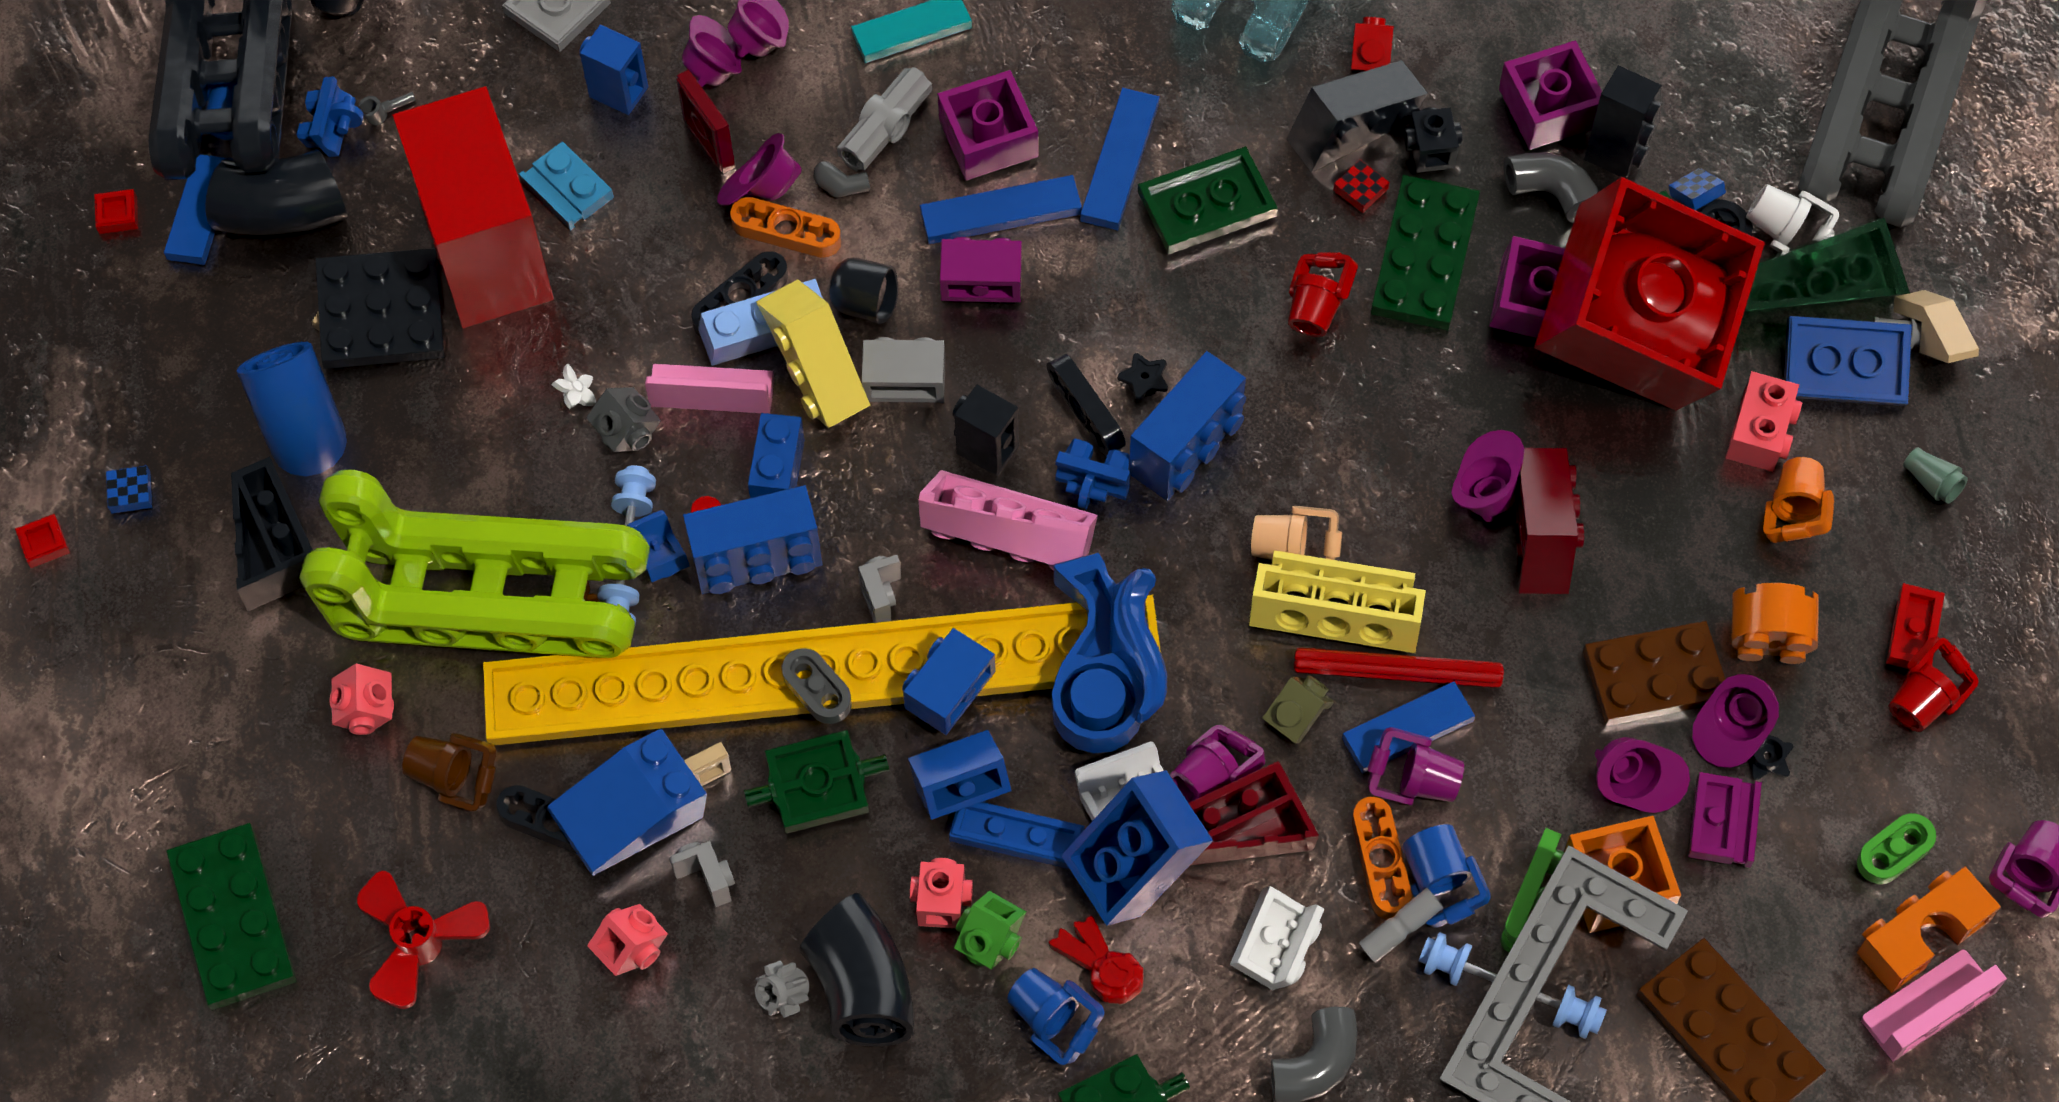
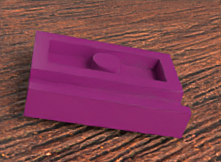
(1724, 819)

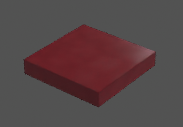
(705, 121)

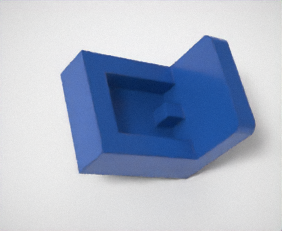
(665, 553)

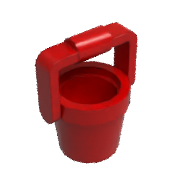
(1317, 296)
(1928, 690)

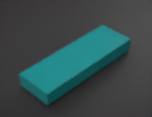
(910, 28)

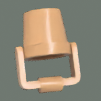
(1289, 533)

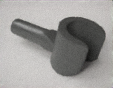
(380, 109)

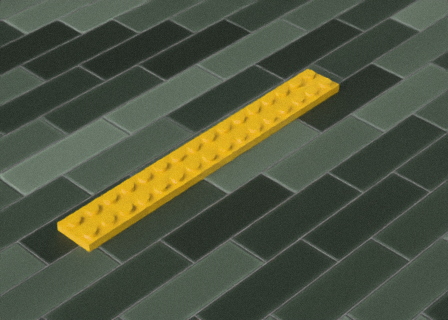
(744, 674)

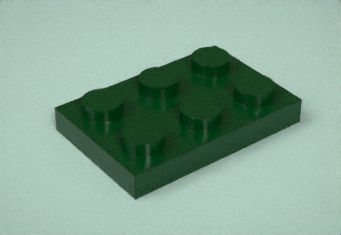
(1207, 200)

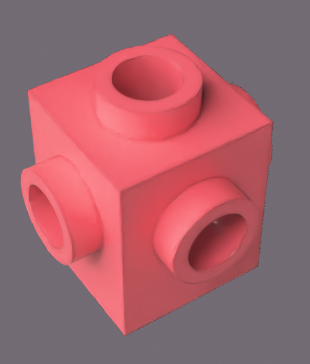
(361, 699)
(940, 893)
(628, 939)

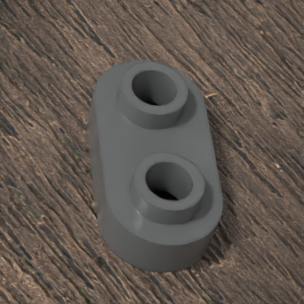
(818, 688)

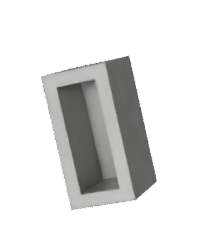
(904, 370)

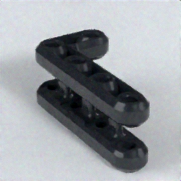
(186, 73)

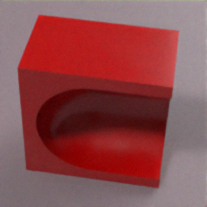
(474, 206)
(1650, 294)

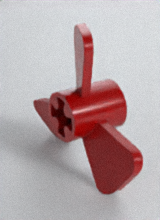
(398, 976)

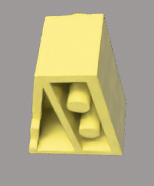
(814, 353)

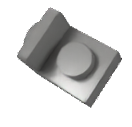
(876, 587)

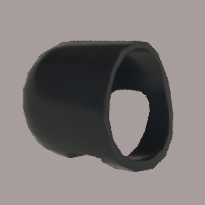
(857, 287)

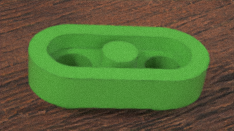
(1893, 849)

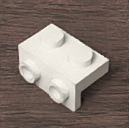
(1105, 778)
(1277, 939)

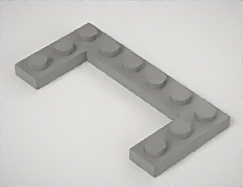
(1574, 886)

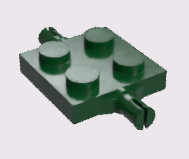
(816, 781)
(1125, 1083)

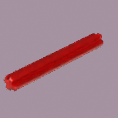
(1398, 667)

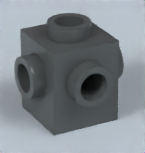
(623, 419)

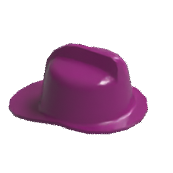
(758, 27)
(710, 52)
(764, 175)
(1489, 474)
(1735, 720)
(1641, 774)

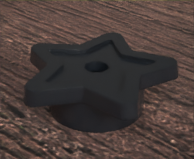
(1140, 386)
(1776, 764)

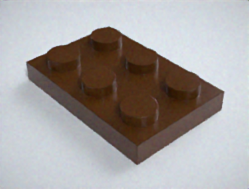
(1654, 672)

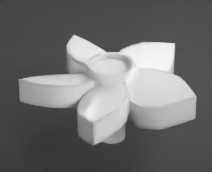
(575, 389)

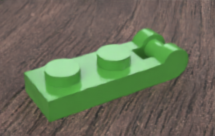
(1544, 861)

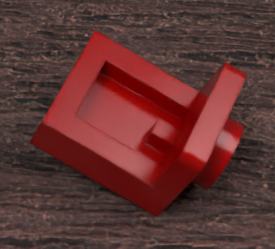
(1371, 44)

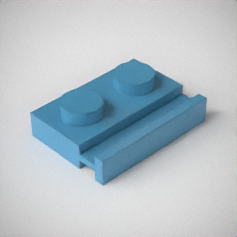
(566, 185)

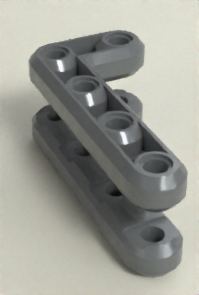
(1923, 102)

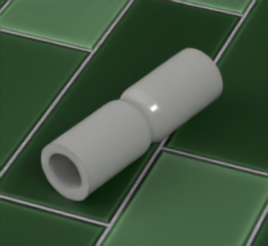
(1397, 928)

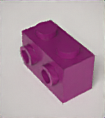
(981, 270)

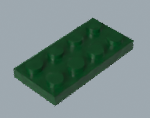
(1425, 252)
(231, 916)

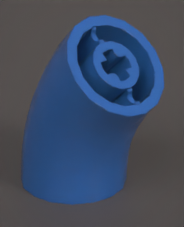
(294, 408)

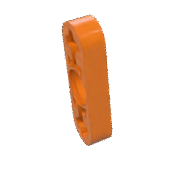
(794, 241)
(1386, 826)

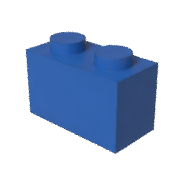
(613, 69)
(776, 454)
(948, 680)
(959, 774)

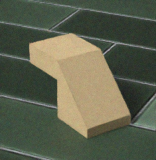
(1943, 327)

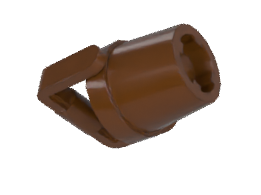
(447, 765)

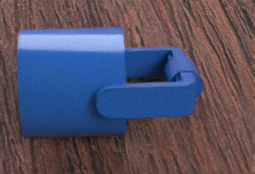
(1442, 867)

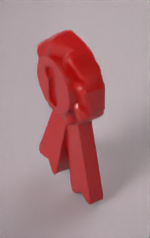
(1114, 975)

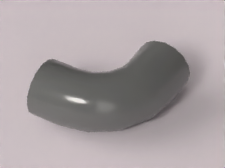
(1551, 175)
(1325, 1062)

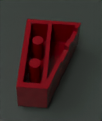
(1547, 521)
(1254, 818)

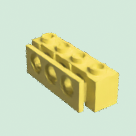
(1327, 579)

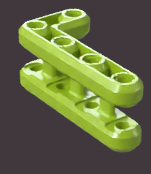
(492, 548)

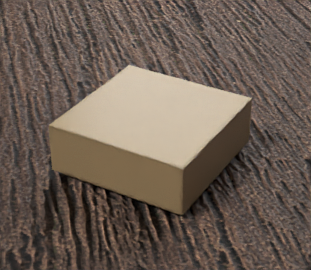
(709, 764)

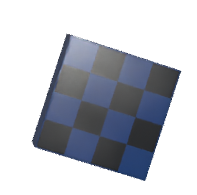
(1697, 189)
(129, 489)

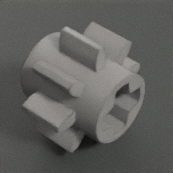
(782, 989)

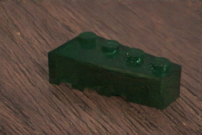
(1833, 268)

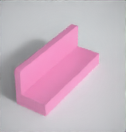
(710, 388)
(1931, 1003)

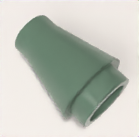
(1937, 476)

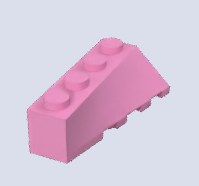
(1005, 520)

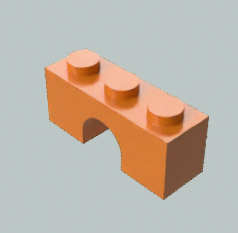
(1954, 905)

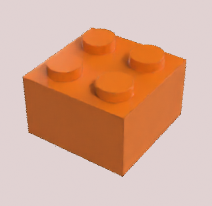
(1635, 852)

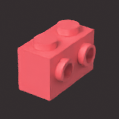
(1763, 421)

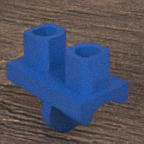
(332, 117)
(1092, 478)

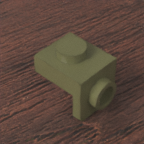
(1298, 707)

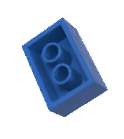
(1187, 426)
(753, 540)
(1136, 847)

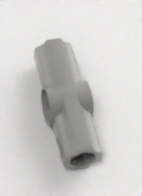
(884, 119)

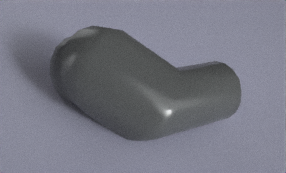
(837, 183)

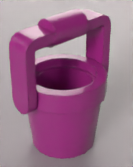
(1212, 765)
(1425, 771)
(2033, 866)

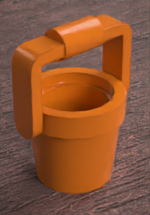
(1799, 501)

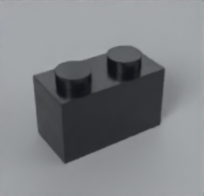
(986, 429)

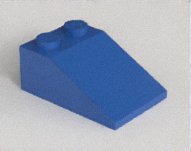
(629, 803)

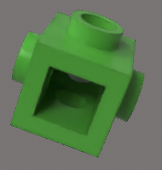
(989, 930)

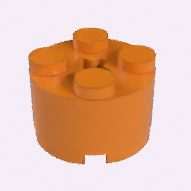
(1775, 622)

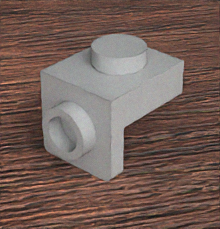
(702, 857)

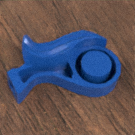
(1115, 667)

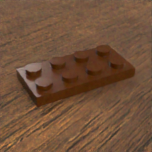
(1729, 1029)

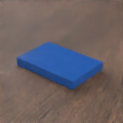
(1848, 360)

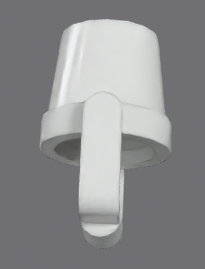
(1783, 215)

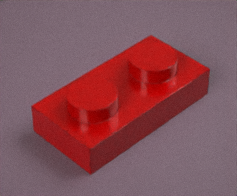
(1914, 623)

